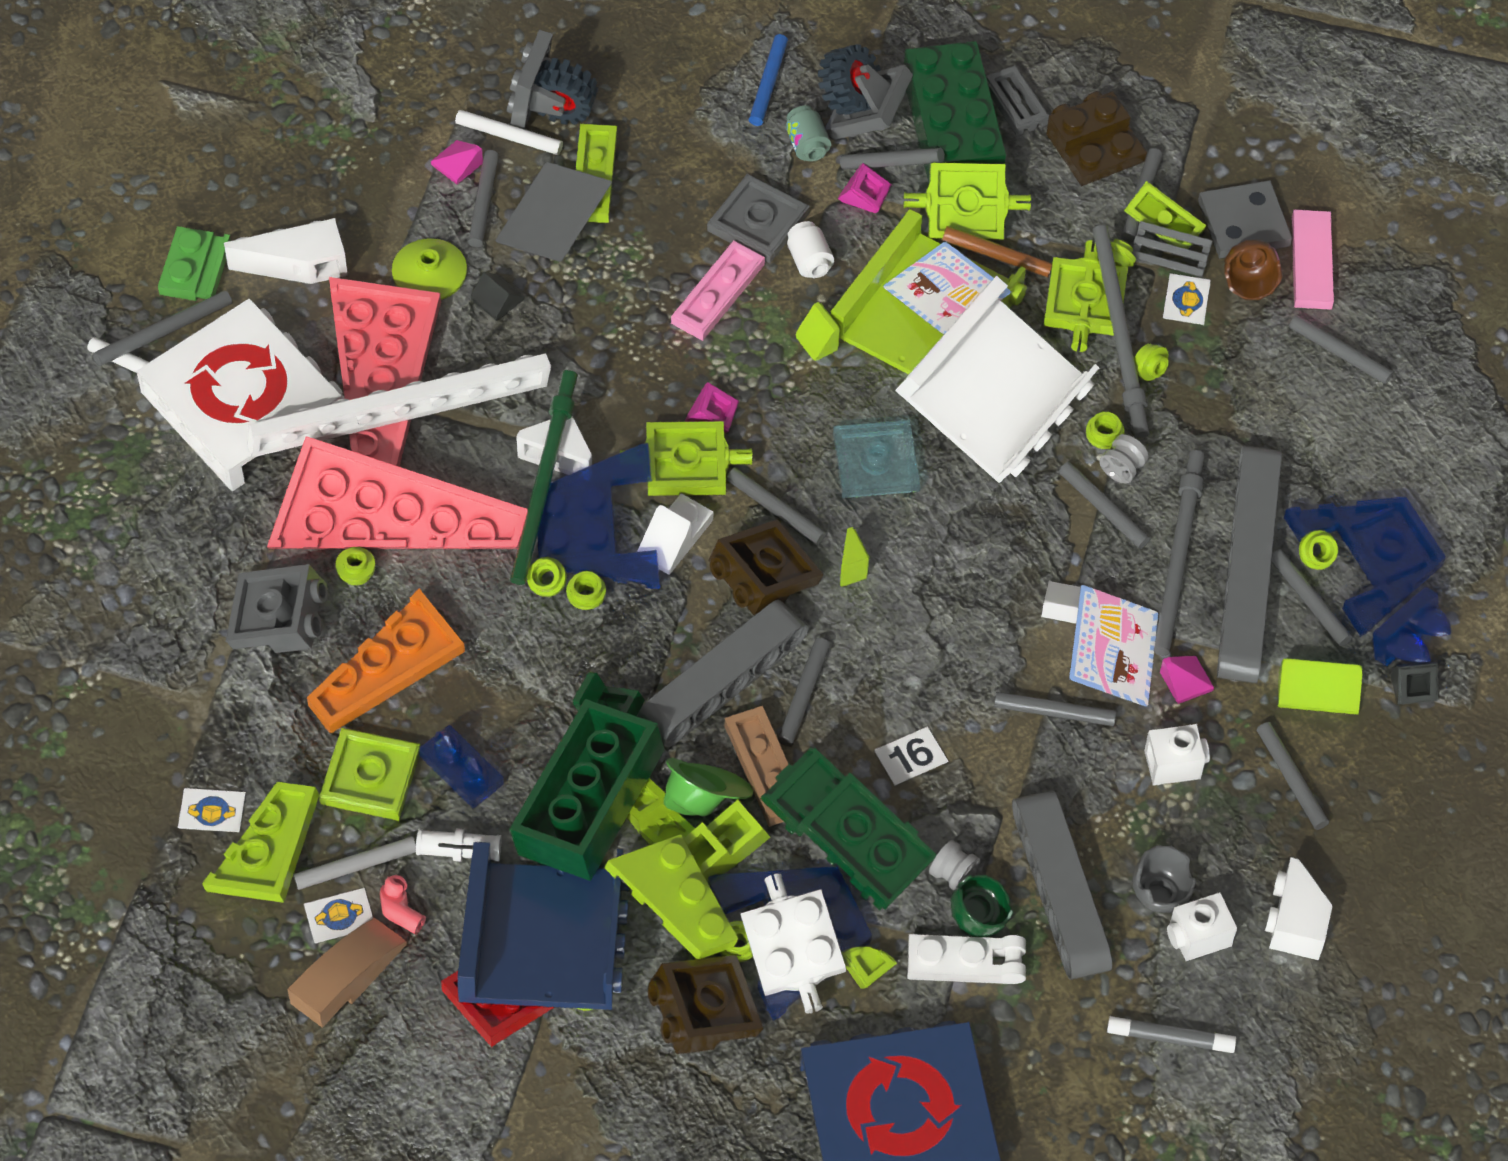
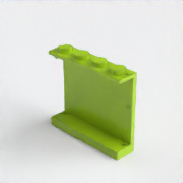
(882, 323)

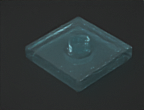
(876, 459)

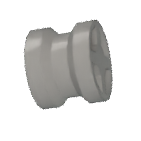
(1124, 458)
(953, 864)

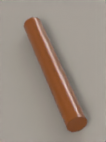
(996, 251)

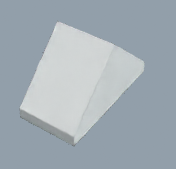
(573, 450)

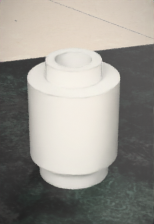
(810, 250)

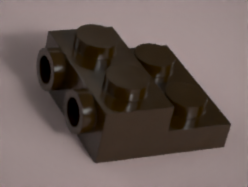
(1095, 137)
(763, 566)
(703, 1003)

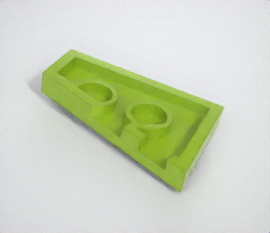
(270, 848)
(677, 891)

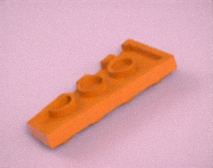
(397, 656)

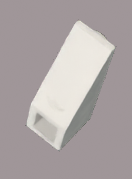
(295, 254)

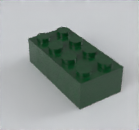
(953, 104)
(587, 789)

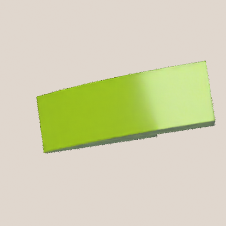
(725, 840)

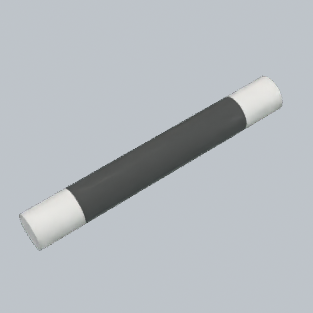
(1171, 1034)

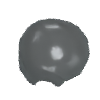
(1163, 879)

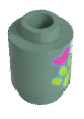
(807, 133)

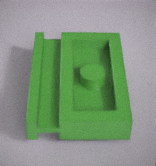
(193, 264)

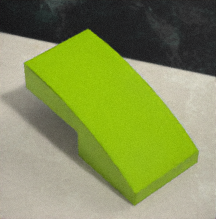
(654, 819)

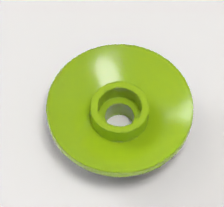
(442, 276)

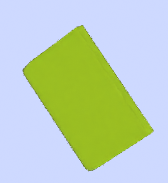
(1158, 209)
(1319, 686)

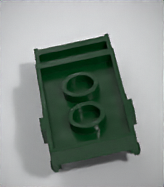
(849, 827)

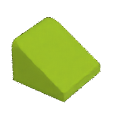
(818, 333)
(854, 560)

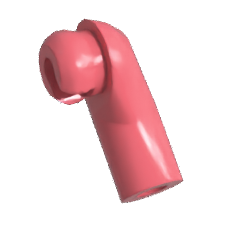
(395, 905)

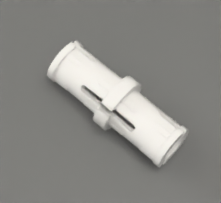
(430, 844)

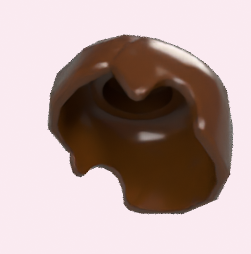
(1252, 269)

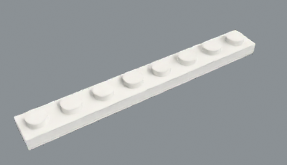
(398, 405)

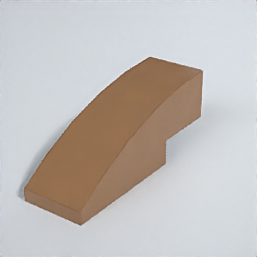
(345, 971)

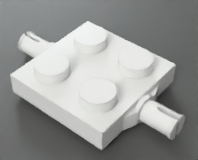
(793, 943)

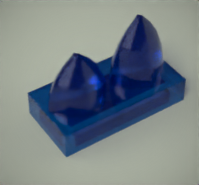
(1402, 631)
(461, 766)

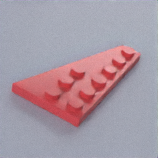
(381, 346)
(362, 502)

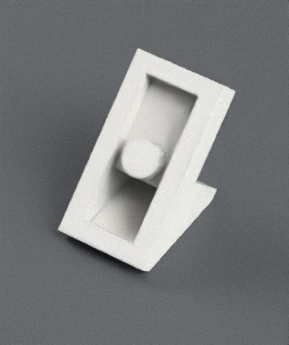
(675, 531)

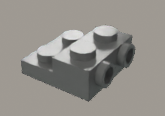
(277, 609)

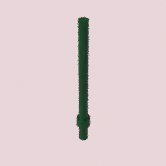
(560, 411)

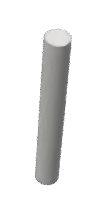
(355, 863)

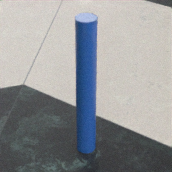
(768, 80)

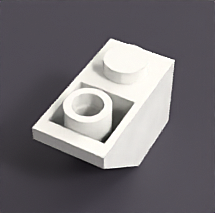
(1302, 914)

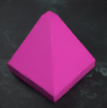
(458, 160)
(865, 189)
(713, 406)
(1185, 677)

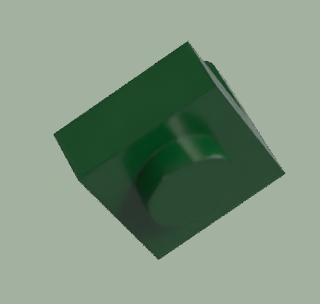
(621, 699)

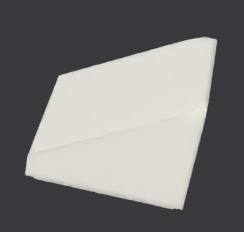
(1061, 602)

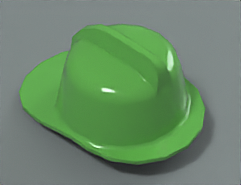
(701, 788)

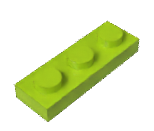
(597, 158)

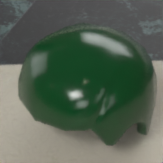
(980, 905)

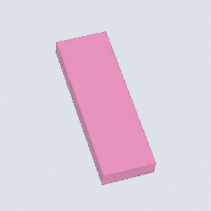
(1312, 259)
(718, 290)

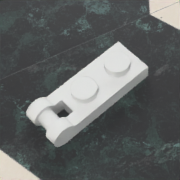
(966, 959)

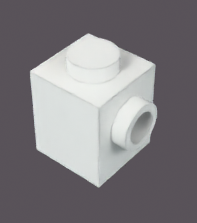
(1176, 754)
(1202, 927)

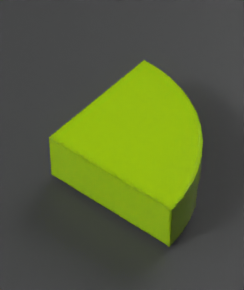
(866, 964)

